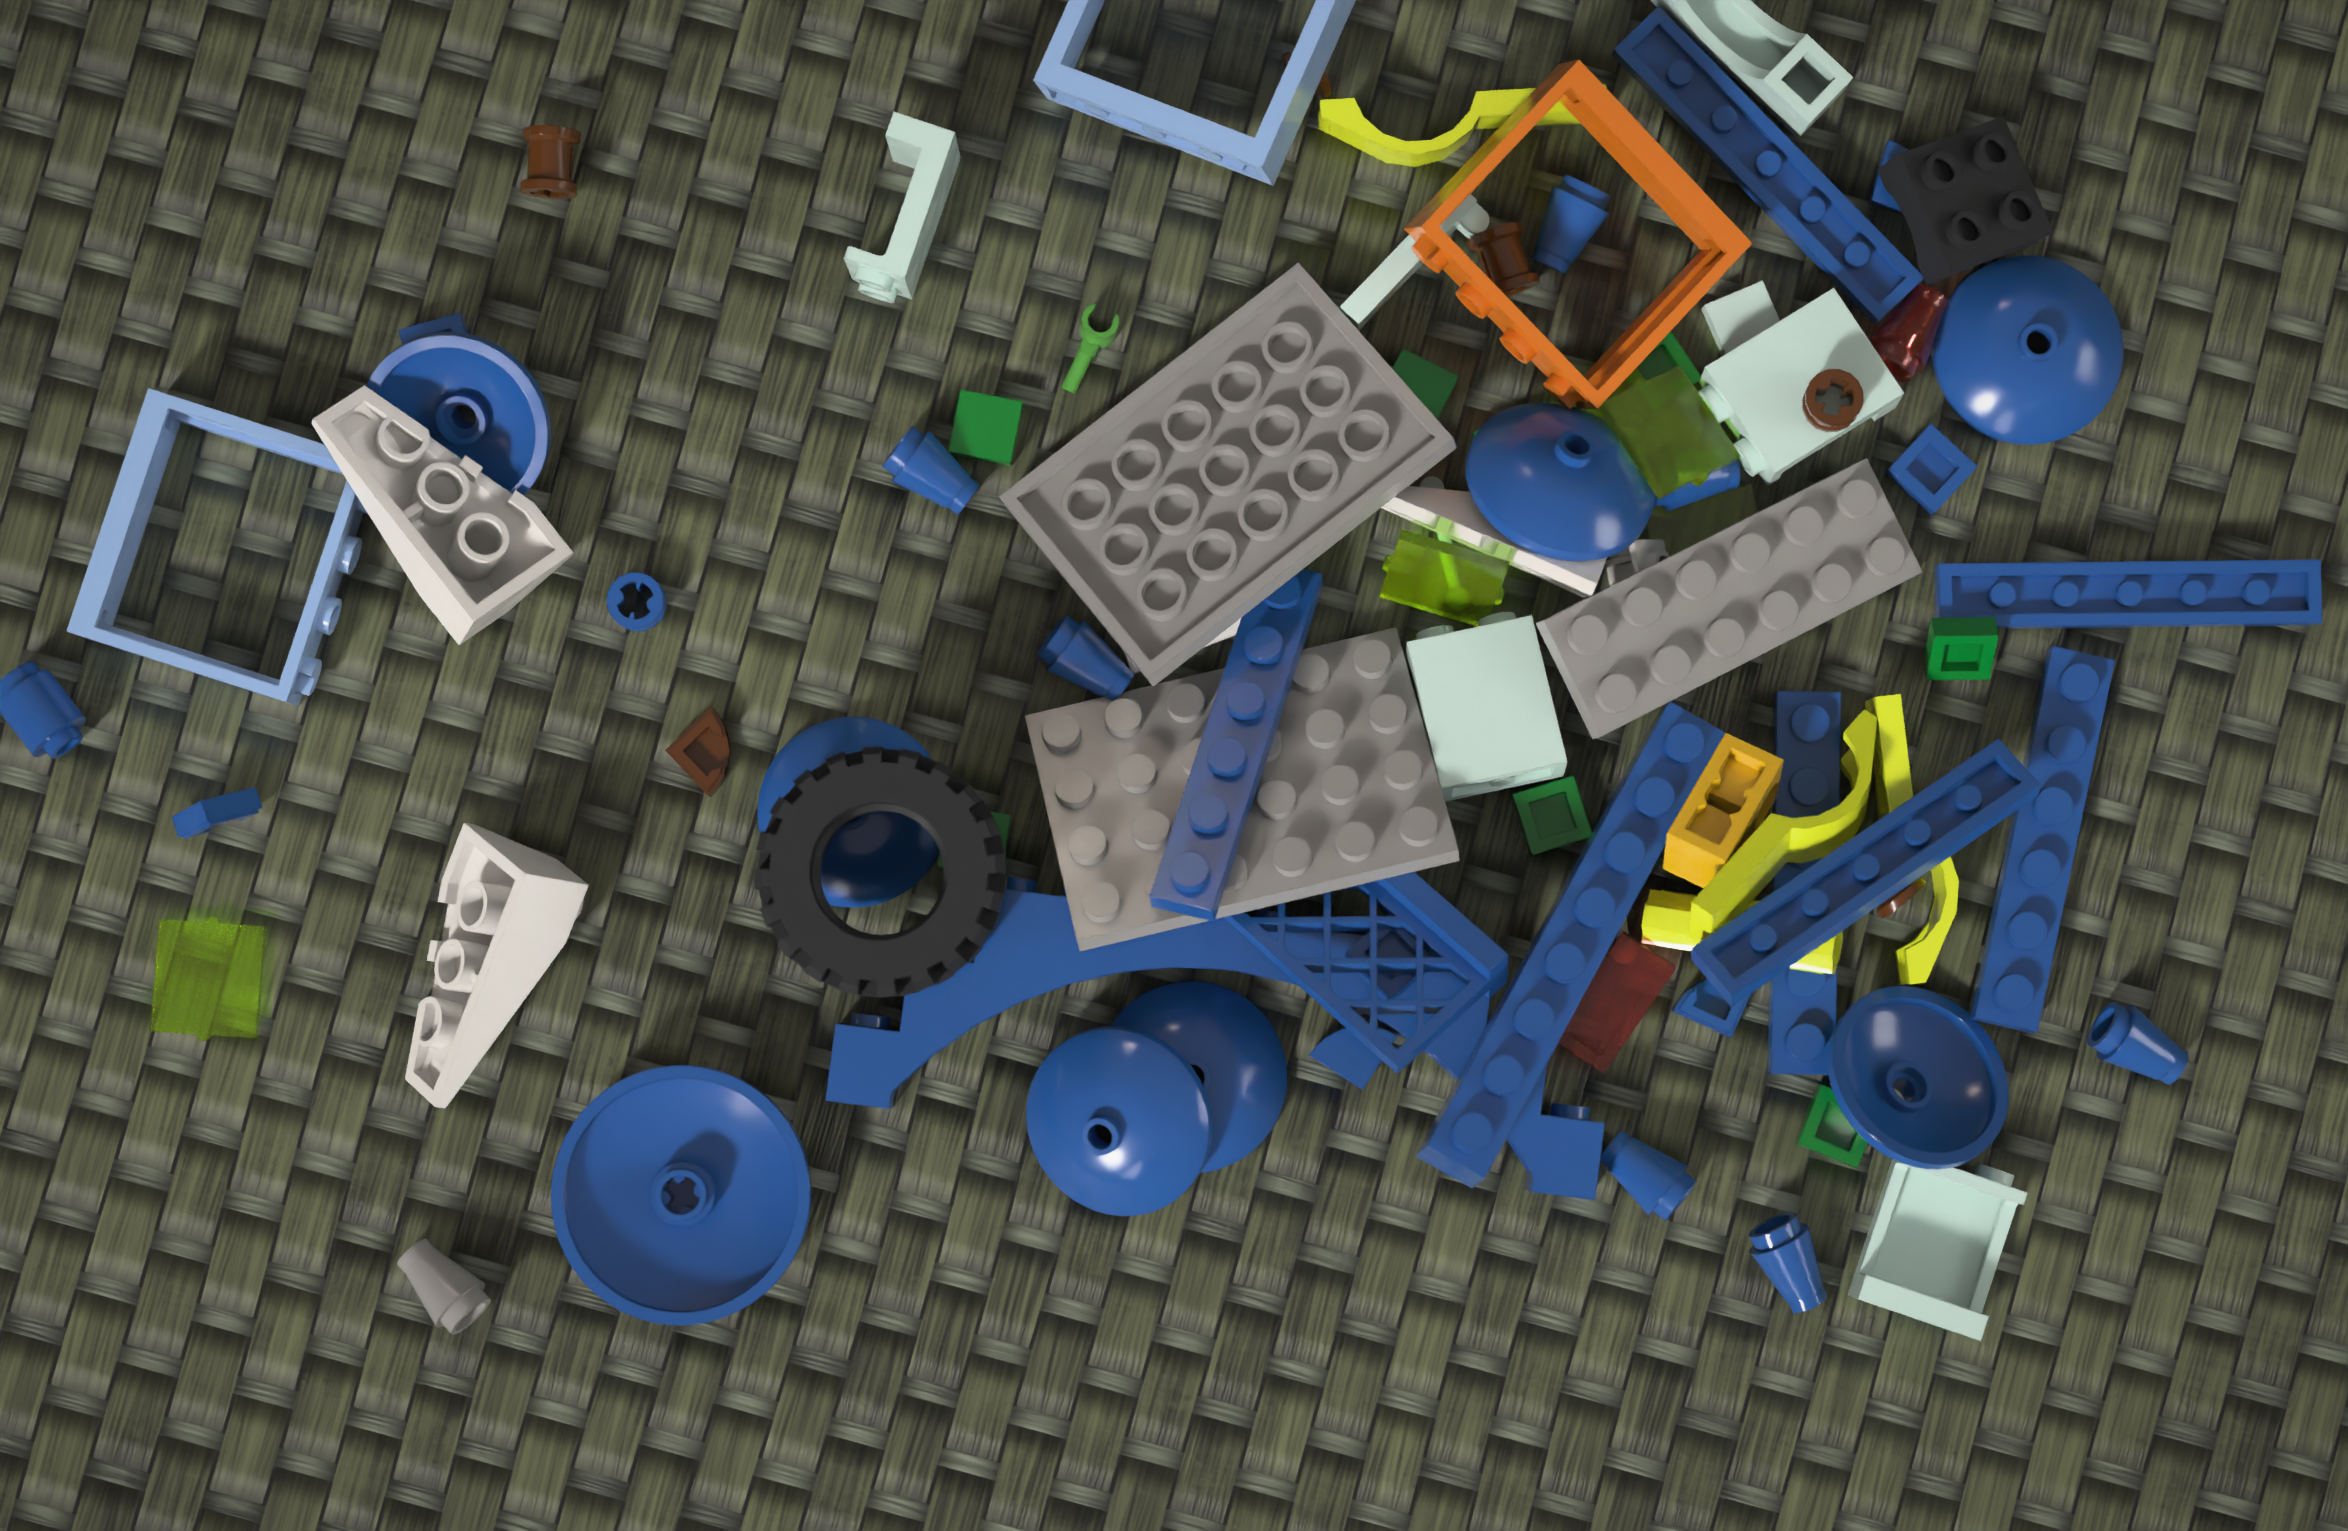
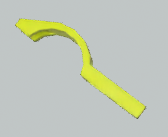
(1488, 110)
(1893, 789)
(1788, 840)

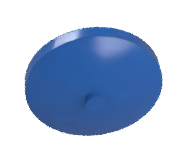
(681, 1195)

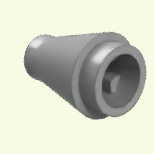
(445, 1288)

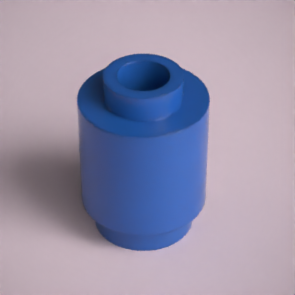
(40, 711)

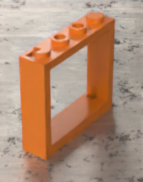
(1656, 174)

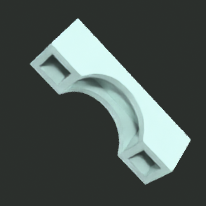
(1771, 62)

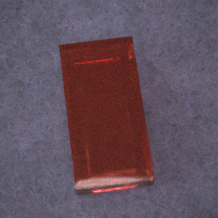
(1616, 1001)

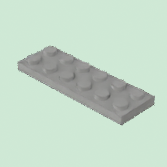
(1728, 598)

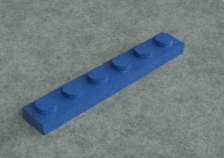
(1767, 165)
(2132, 593)
(1234, 750)
(2042, 841)
(1864, 872)
(1802, 1001)

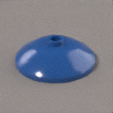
(452, 369)
(1995, 377)
(1558, 482)
(878, 852)
(1232, 1047)
(1939, 1064)
(1145, 1100)

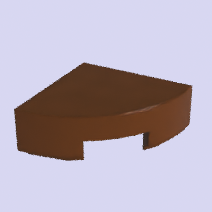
(704, 751)

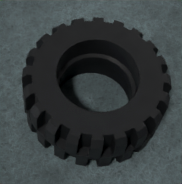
(794, 853)

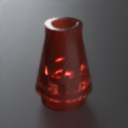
(1909, 333)

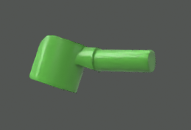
(1088, 348)

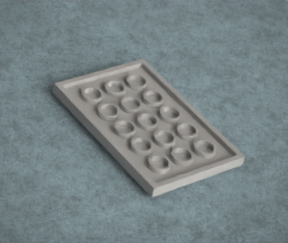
(1227, 473)
(1336, 807)

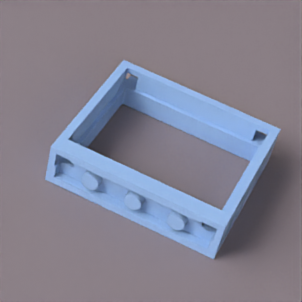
(1250, 156)
(127, 521)

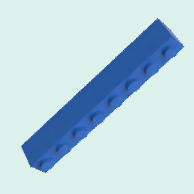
(1569, 947)

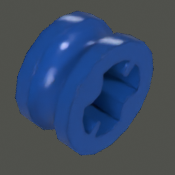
(617, 599)

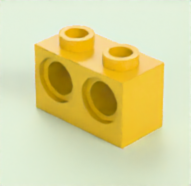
(1722, 810)

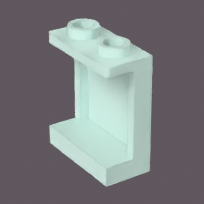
(935, 158)
(1764, 380)
(1486, 705)
(1937, 1244)

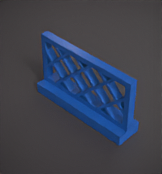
(1435, 926)

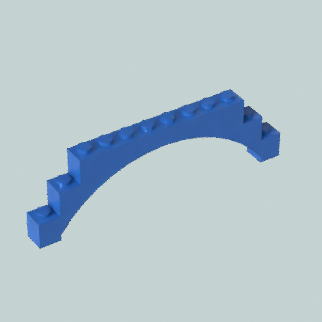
(1039, 952)

